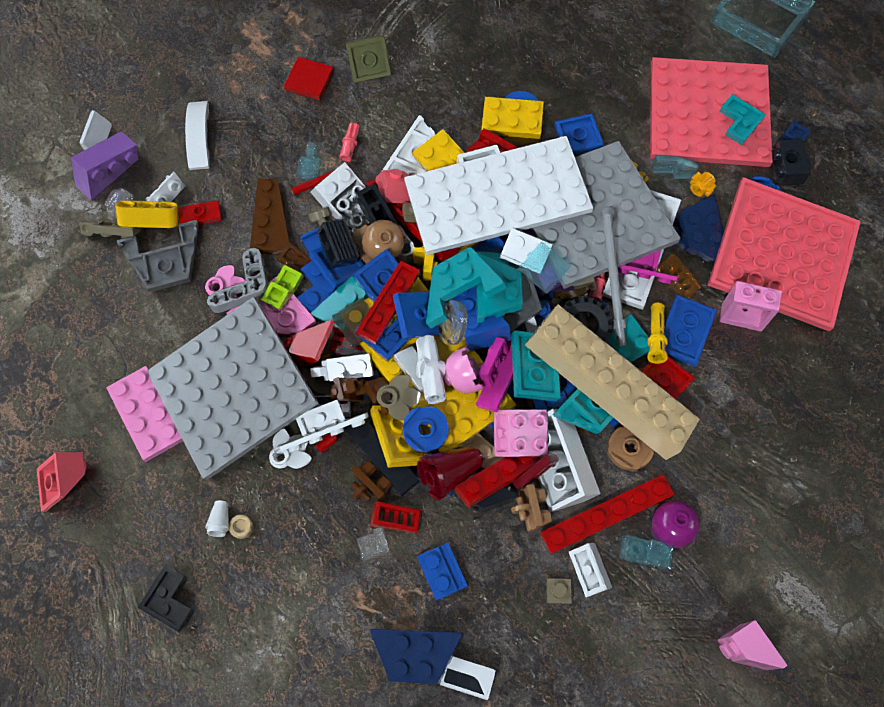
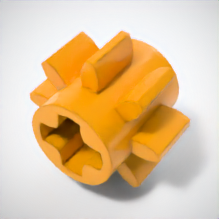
(702, 184)

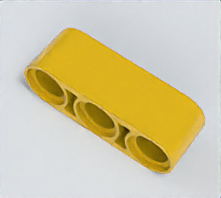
(147, 214)

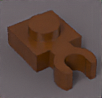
(372, 388)

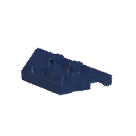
(702, 228)
(415, 654)

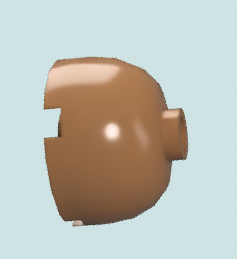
(382, 236)

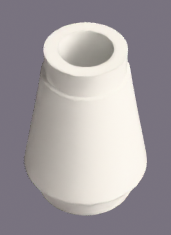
(218, 520)

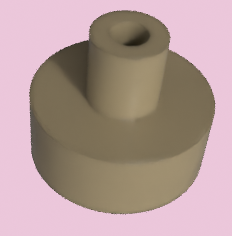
(319, 215)

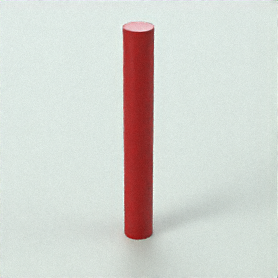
(309, 184)

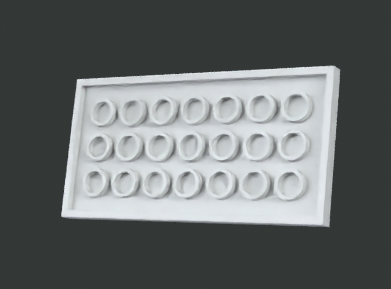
(497, 194)

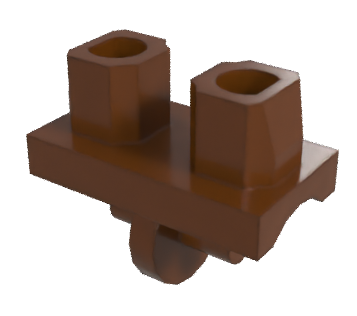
(347, 389)
(363, 475)

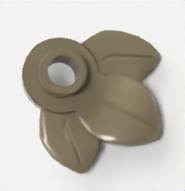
(402, 396)

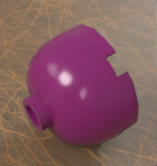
(675, 524)

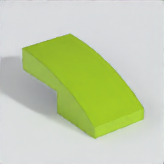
(283, 288)

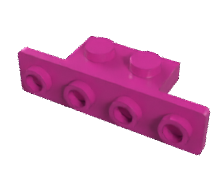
(645, 267)
(495, 375)

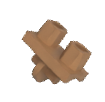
(529, 509)

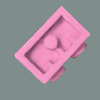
(520, 433)

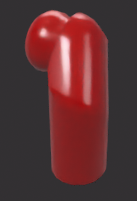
(327, 442)

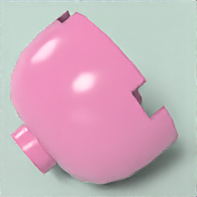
(462, 372)

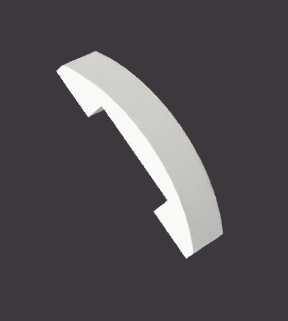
(196, 135)

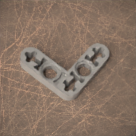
(248, 288)

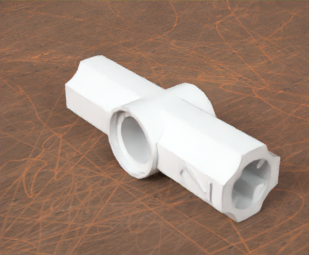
(430, 369)

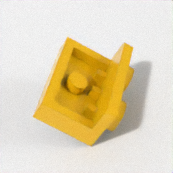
(426, 262)

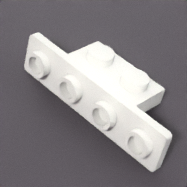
(320, 421)

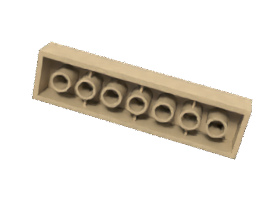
(613, 382)

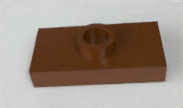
(294, 258)

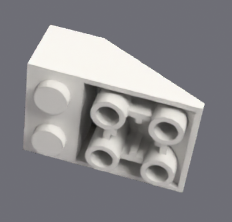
(339, 195)

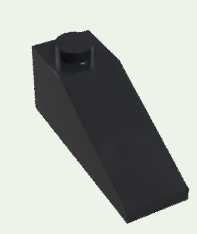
(374, 205)

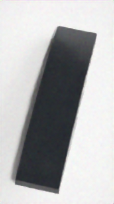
(367, 440)

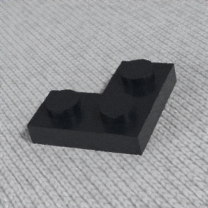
(160, 600)

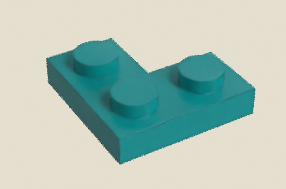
(745, 117)

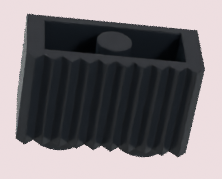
(338, 243)

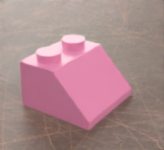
(751, 647)

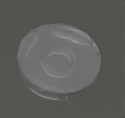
(455, 327)

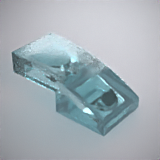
(680, 167)

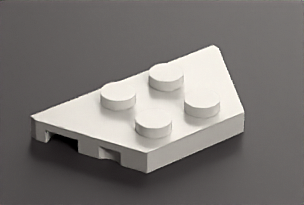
(402, 157)

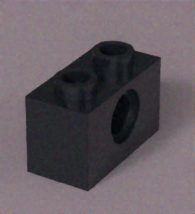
(790, 162)

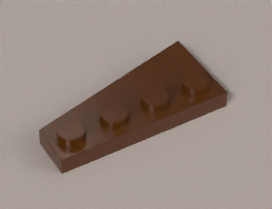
(269, 222)

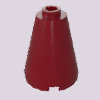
(447, 469)

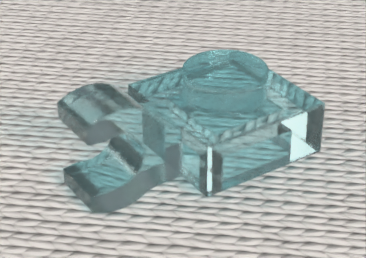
(309, 166)

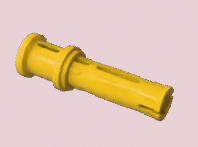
(657, 340)

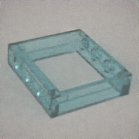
(757, 36)

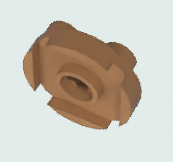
(624, 459)

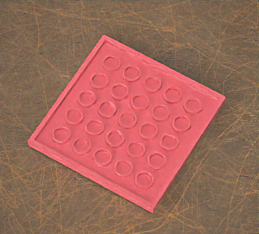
(687, 108)
(787, 248)

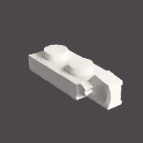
(346, 366)

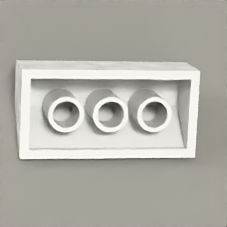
(571, 477)

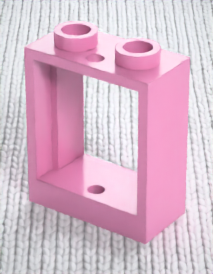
(748, 308)

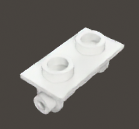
(168, 189)

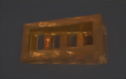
(678, 266)

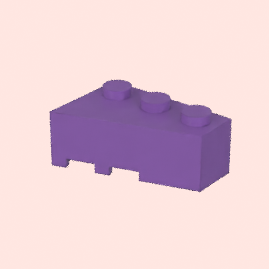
(103, 163)

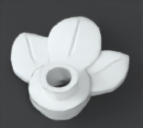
(294, 459)

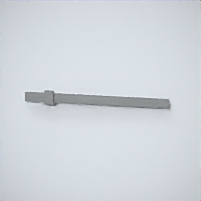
(619, 322)

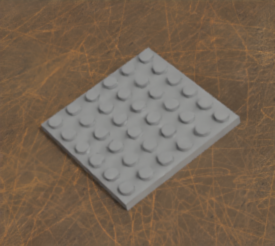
(636, 218)
(231, 388)

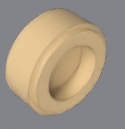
(241, 526)

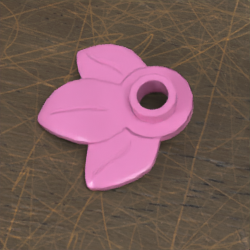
(225, 278)

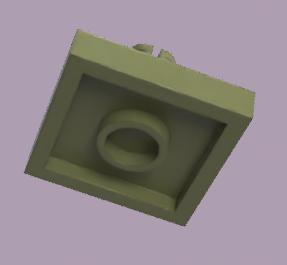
(368, 58)

